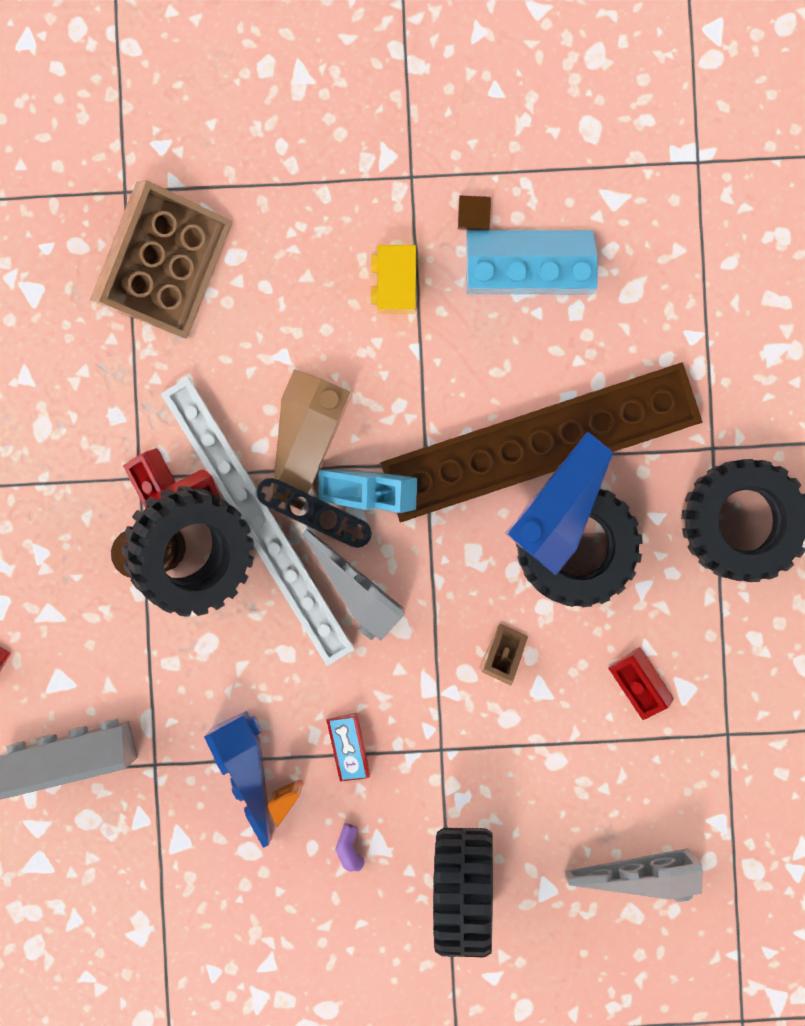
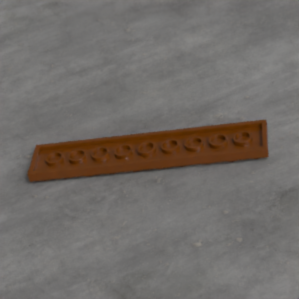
(544, 438)

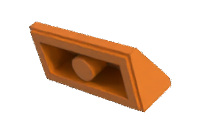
(283, 800)

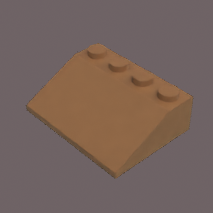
(161, 259)

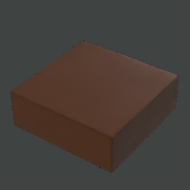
(474, 212)

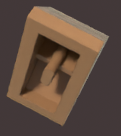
(504, 654)

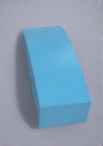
(367, 490)

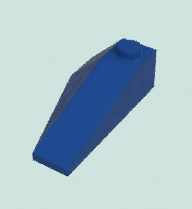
(560, 510)
(239, 752)

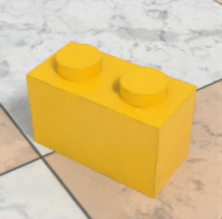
(395, 279)

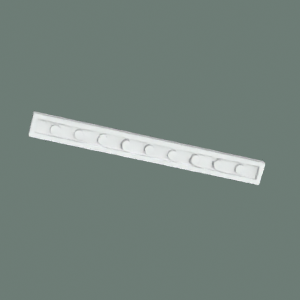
(266, 532)

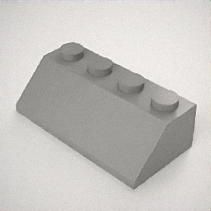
(66, 759)

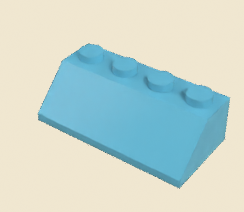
(531, 262)

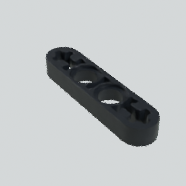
(312, 515)

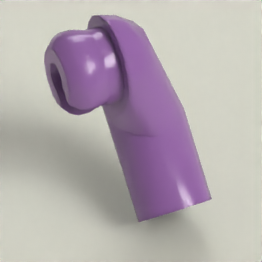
(346, 853)

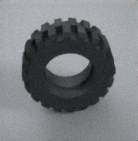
(787, 527)
(219, 574)
(609, 576)
(463, 892)

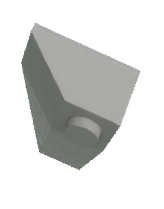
(366, 601)
(660, 875)

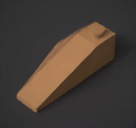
(307, 426)

